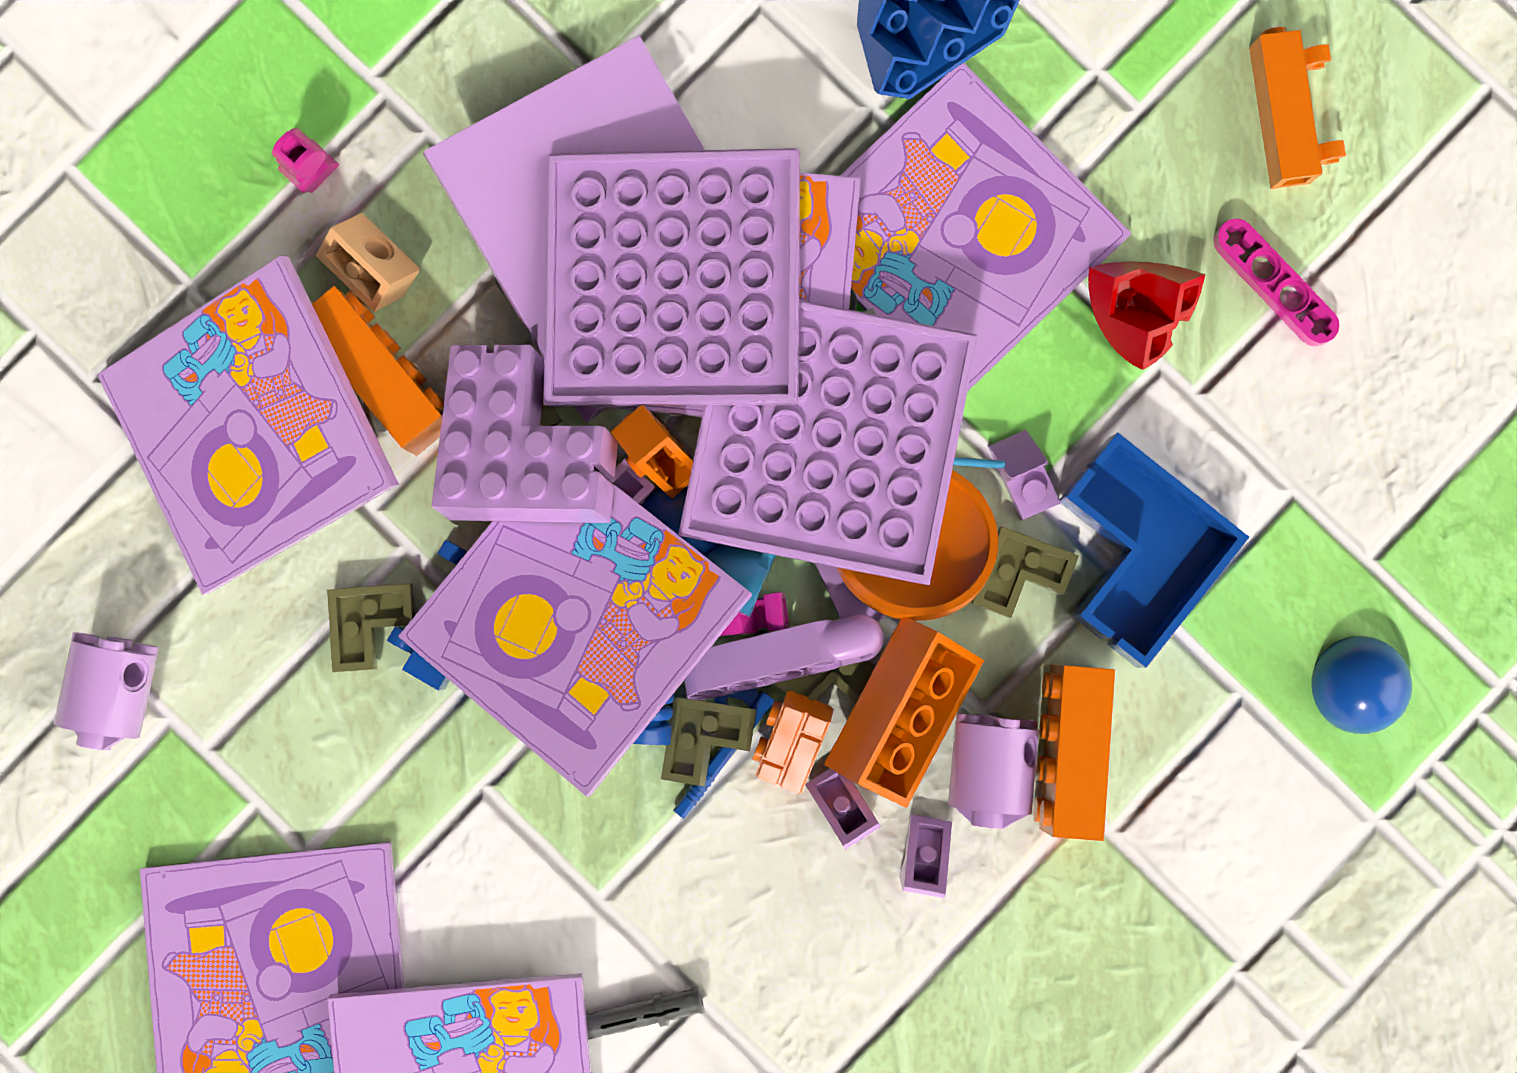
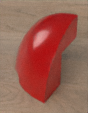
(1142, 306)

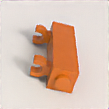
(1287, 109)

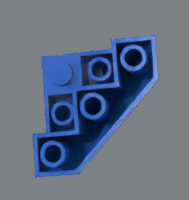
(923, 40)

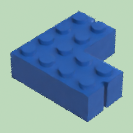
(1168, 545)

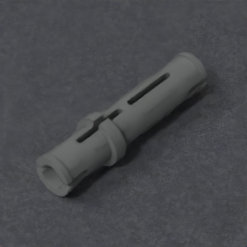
(645, 1013)

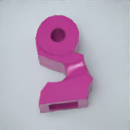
(303, 160)
(768, 614)

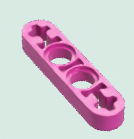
(1281, 277)

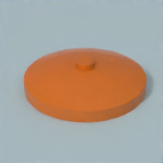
(960, 568)

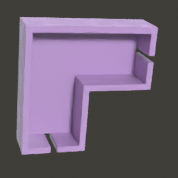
(500, 459)

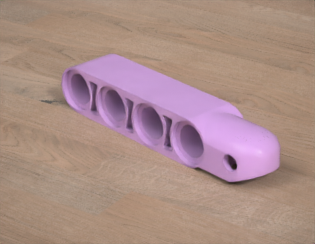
(784, 656)

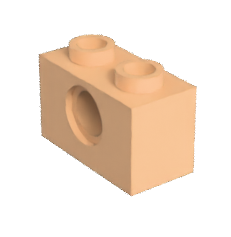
(367, 262)

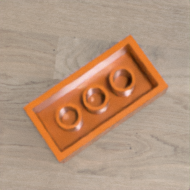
(379, 377)
(904, 711)
(1075, 752)

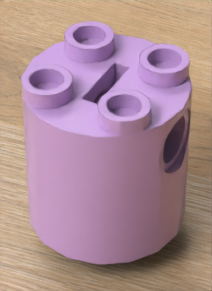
(105, 689)
(993, 769)

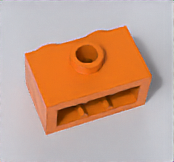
(654, 451)

